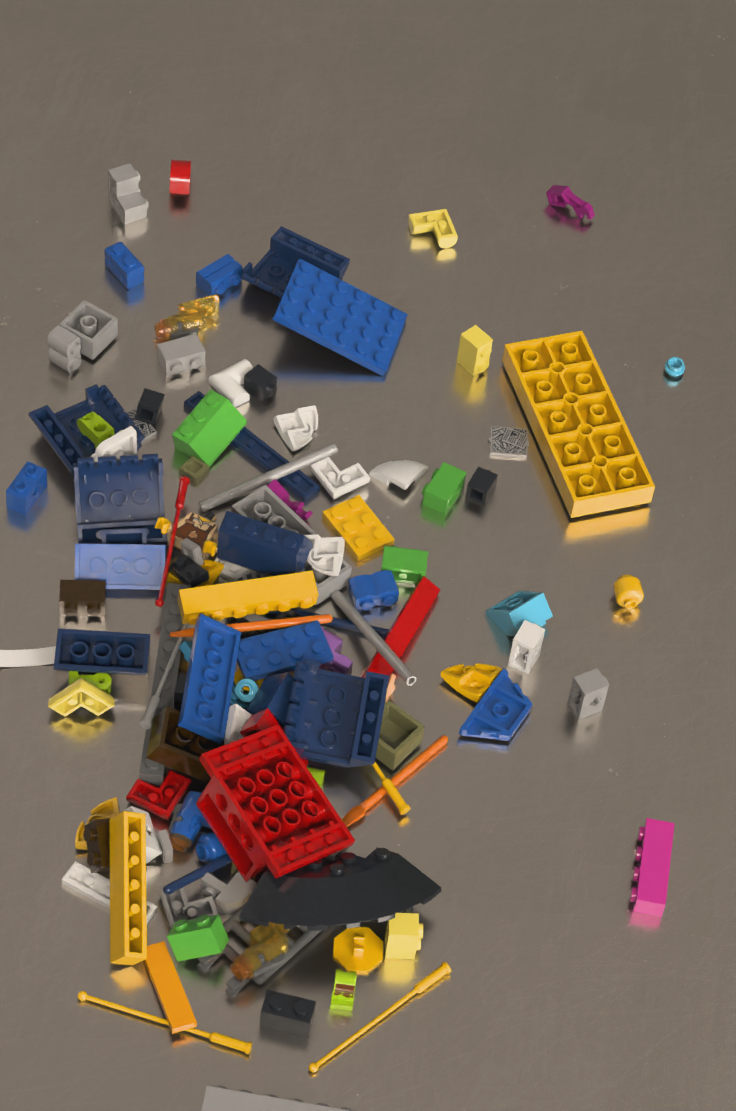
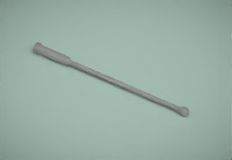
(145, 723)

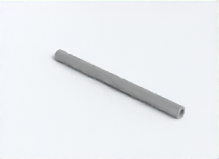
(265, 478)
(373, 637)

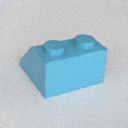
(517, 608)

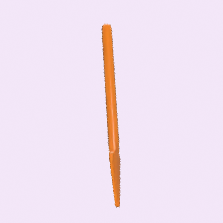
(263, 625)
(360, 810)

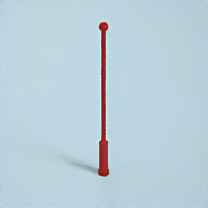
(179, 504)

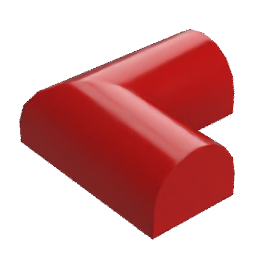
(159, 800)

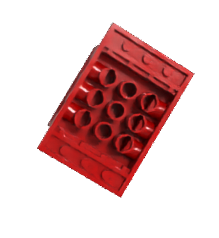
(268, 806)

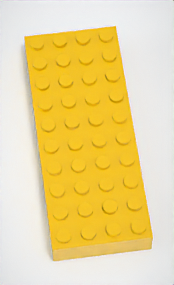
(577, 424)

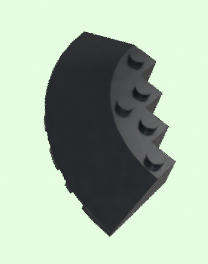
(340, 892)

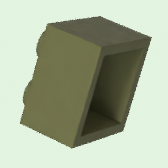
(397, 736)

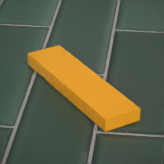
(169, 988)

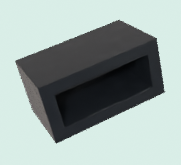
(287, 1013)

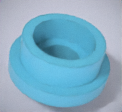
(674, 366)
(239, 690)

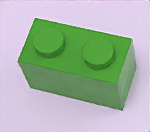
(444, 487)
(405, 564)
(197, 937)

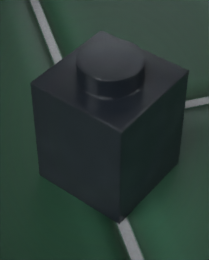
(260, 383)
(149, 406)
(481, 485)

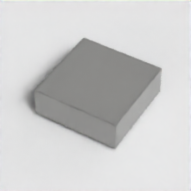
(192, 551)
(166, 846)

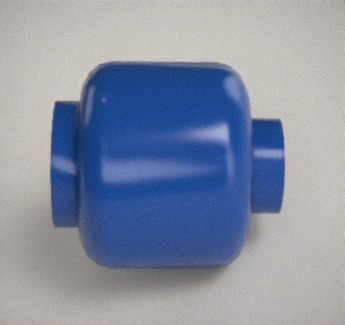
(209, 848)

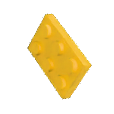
(359, 527)

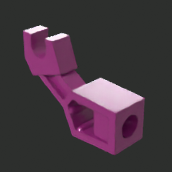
(562, 196)
(296, 506)

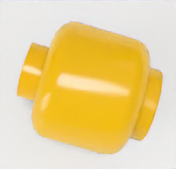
(628, 591)

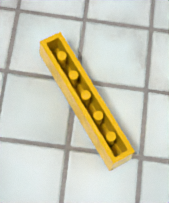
(248, 597)
(128, 889)

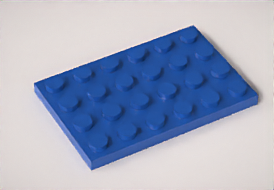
(340, 317)

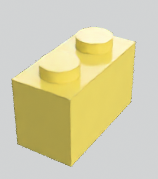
(474, 350)
(403, 936)

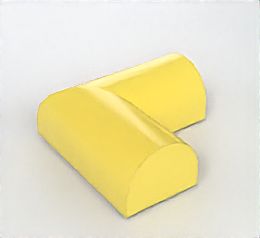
(436, 222)
(81, 694)

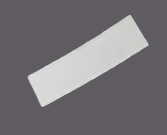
(27, 657)

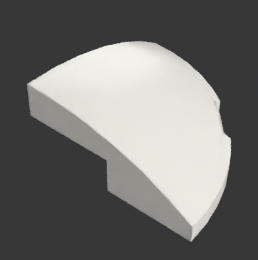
(297, 427)
(399, 472)
(326, 554)

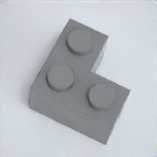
(125, 193)

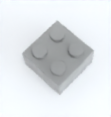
(93, 327)

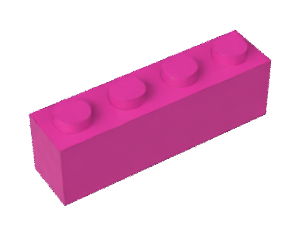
(653, 867)

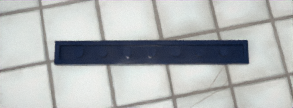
(266, 457)

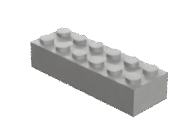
(270, 509)

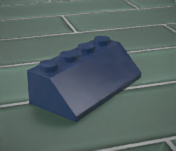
(261, 546)
(102, 652)

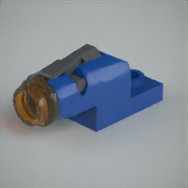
(186, 822)

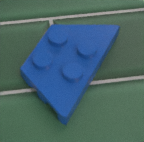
(498, 711)

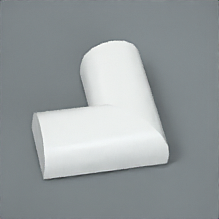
(229, 382)
(336, 481)

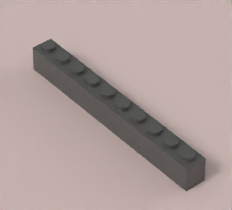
(150, 770)

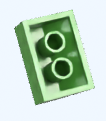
(209, 428)

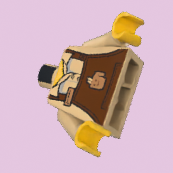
(195, 528)

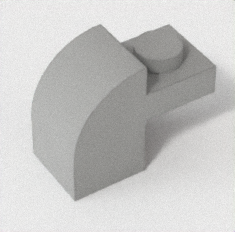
(229, 896)

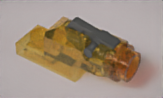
(189, 320)
(264, 952)

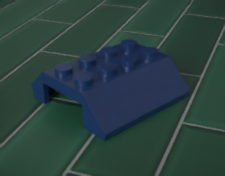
(278, 263)
(62, 430)
(118, 496)
(335, 715)

